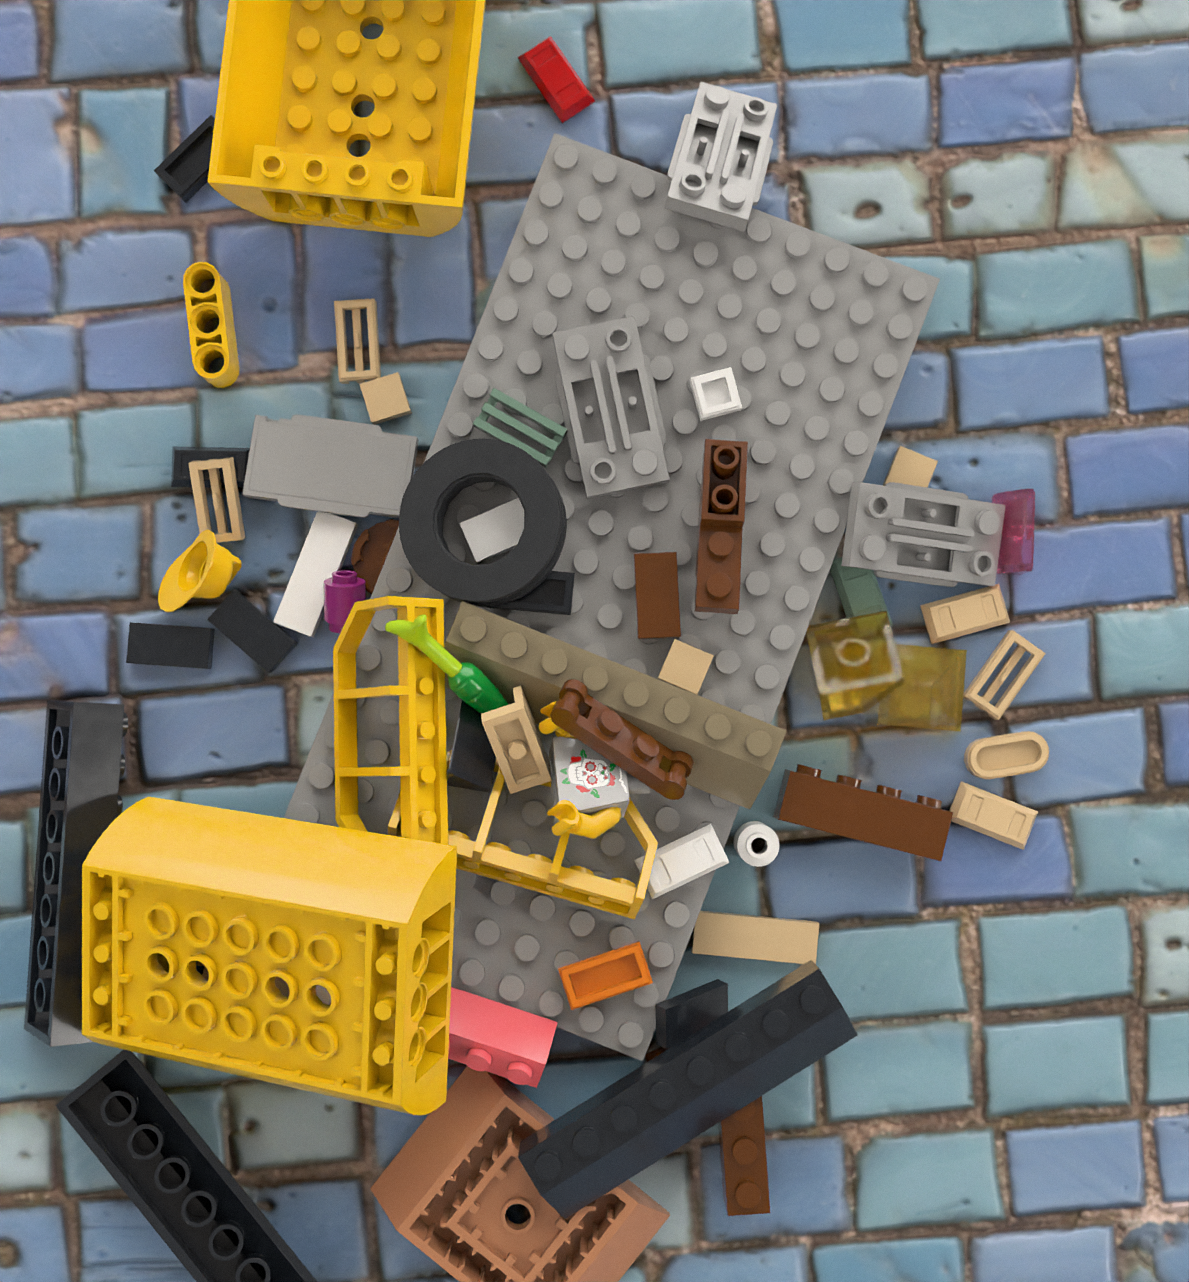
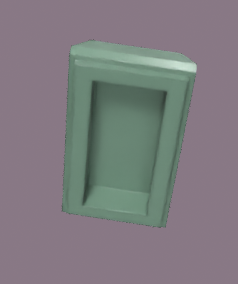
(857, 590)

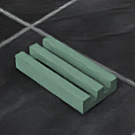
(489, 410)

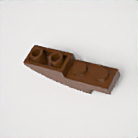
(720, 526)

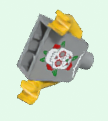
(585, 786)

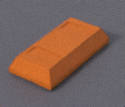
(605, 975)

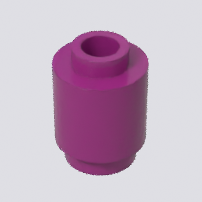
(339, 597)

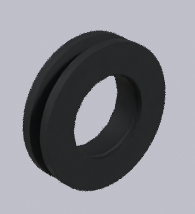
(441, 481)

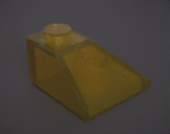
(853, 663)
(930, 692)

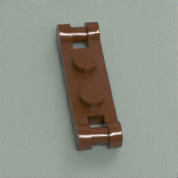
(621, 741)

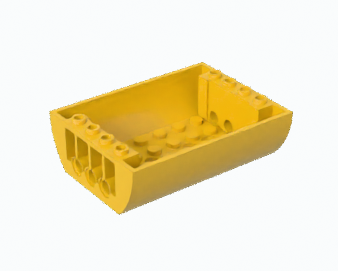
(291, 99)
(262, 904)

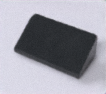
(472, 754)

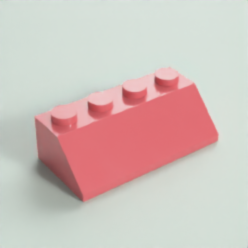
(498, 1038)

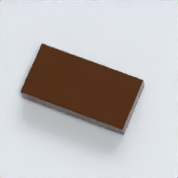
(657, 595)

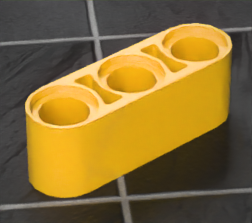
(202, 308)

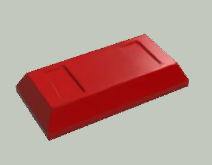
(556, 79)

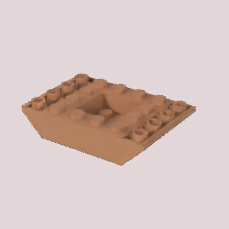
(464, 1172)

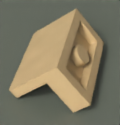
(517, 744)

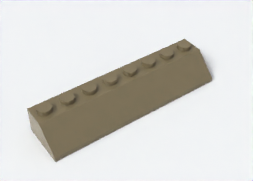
(727, 746)

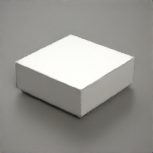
(715, 394)

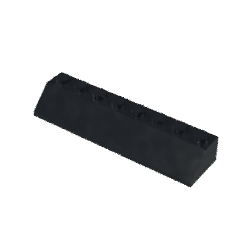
(75, 808)
(686, 1090)
(177, 1178)

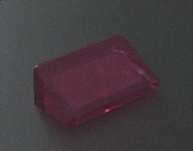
(1017, 531)

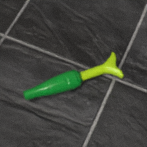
(463, 678)

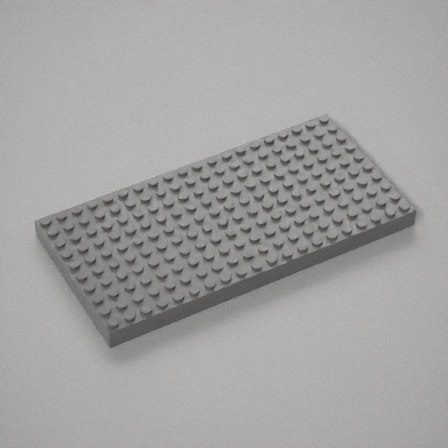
(817, 363)

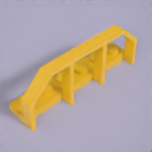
(420, 722)
(540, 872)

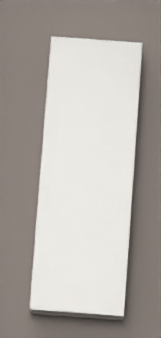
(320, 557)

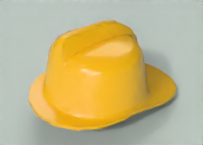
(198, 572)

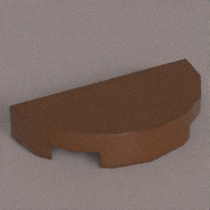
(371, 551)

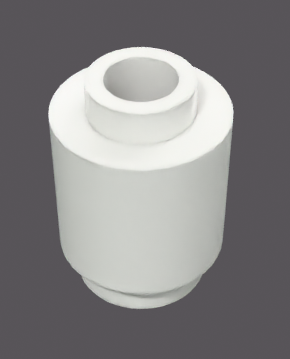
(746, 834)

